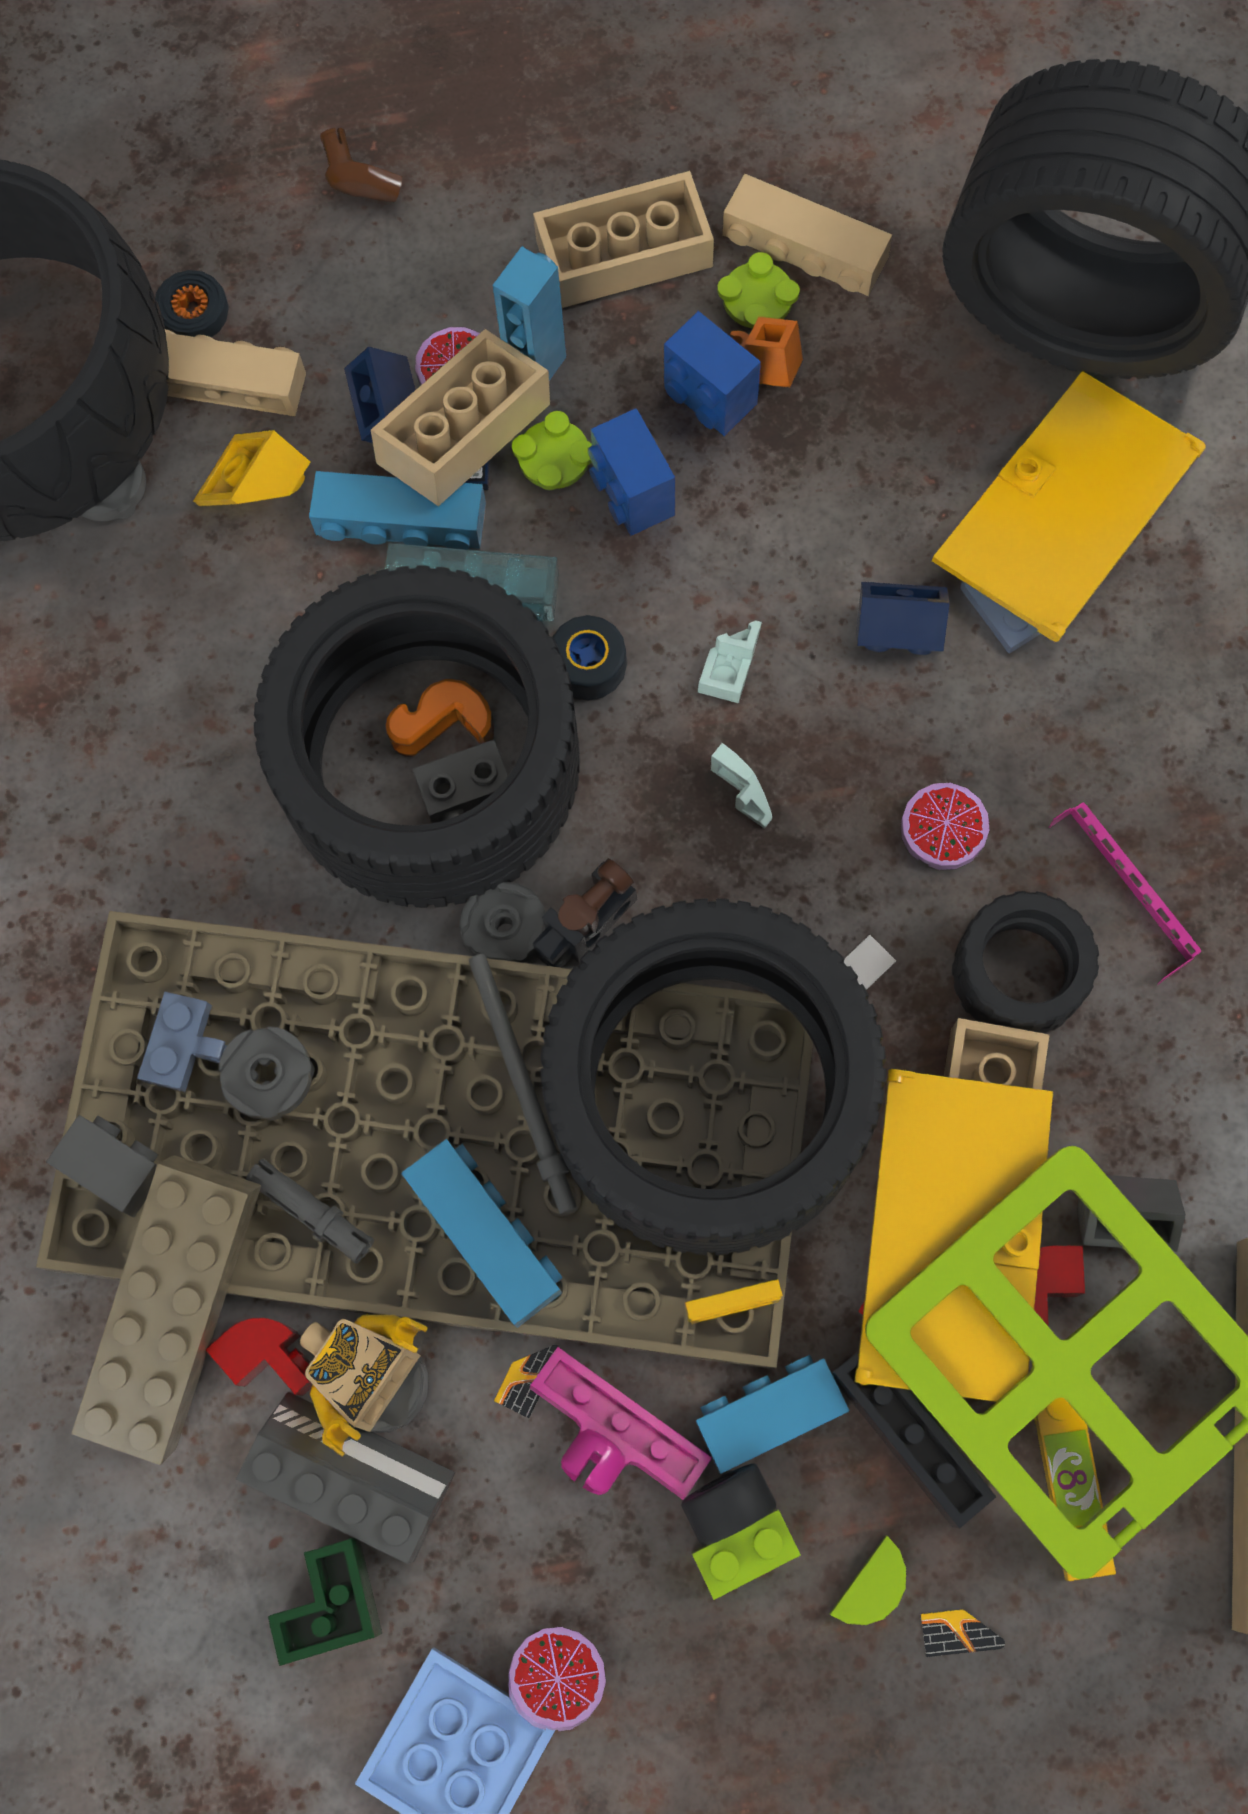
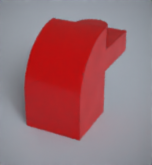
(1058, 1275)
(256, 1344)

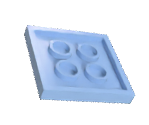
(453, 1746)

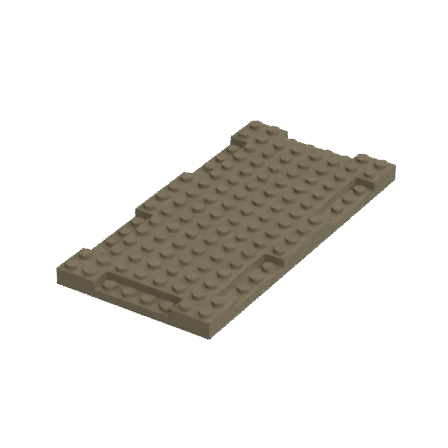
(405, 1056)

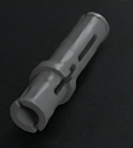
(321, 1219)

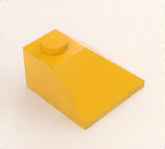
(254, 469)

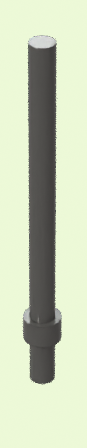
(551, 1164)

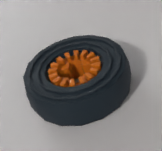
(187, 287)

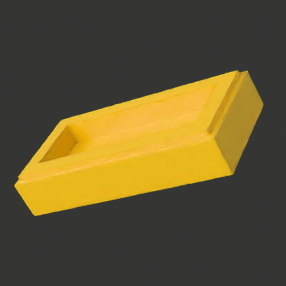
(733, 1301)

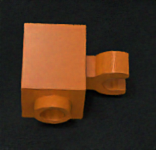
(776, 346)

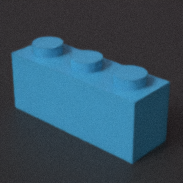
(770, 1413)

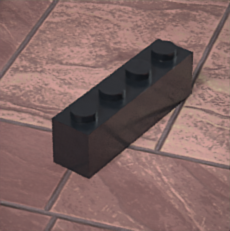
(918, 1445)

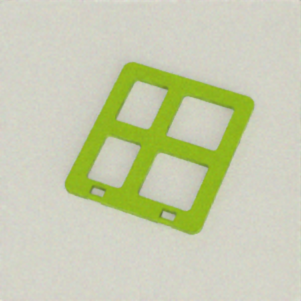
(1065, 1365)

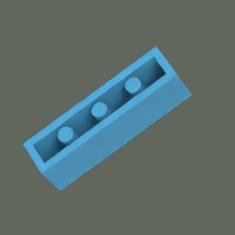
(531, 308)
(390, 510)
(482, 1233)

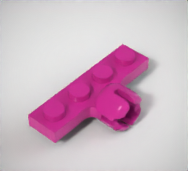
(615, 1431)

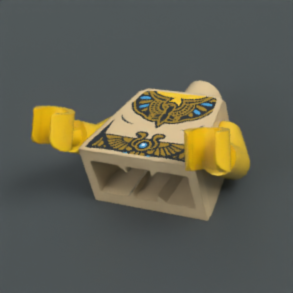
(357, 1371)

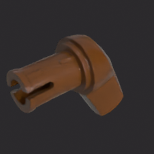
(356, 177)

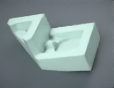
(729, 664)
(734, 770)

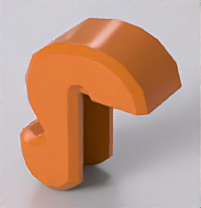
(438, 710)

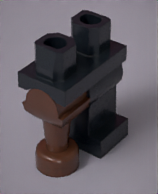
(585, 917)

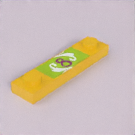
(1070, 1468)

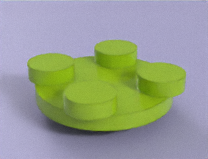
(757, 291)
(552, 452)

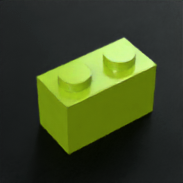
(746, 1554)

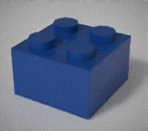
(711, 374)
(632, 472)

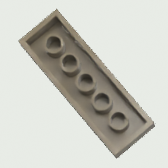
(166, 1309)

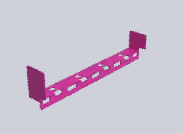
(1124, 873)

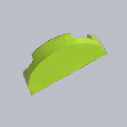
(875, 1588)

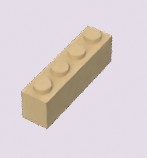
(806, 235)
(234, 373)

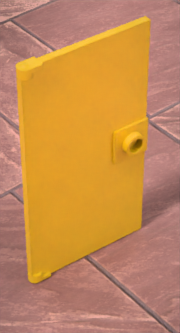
(1068, 505)
(942, 1165)

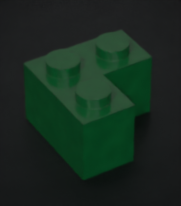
(342, 1606)

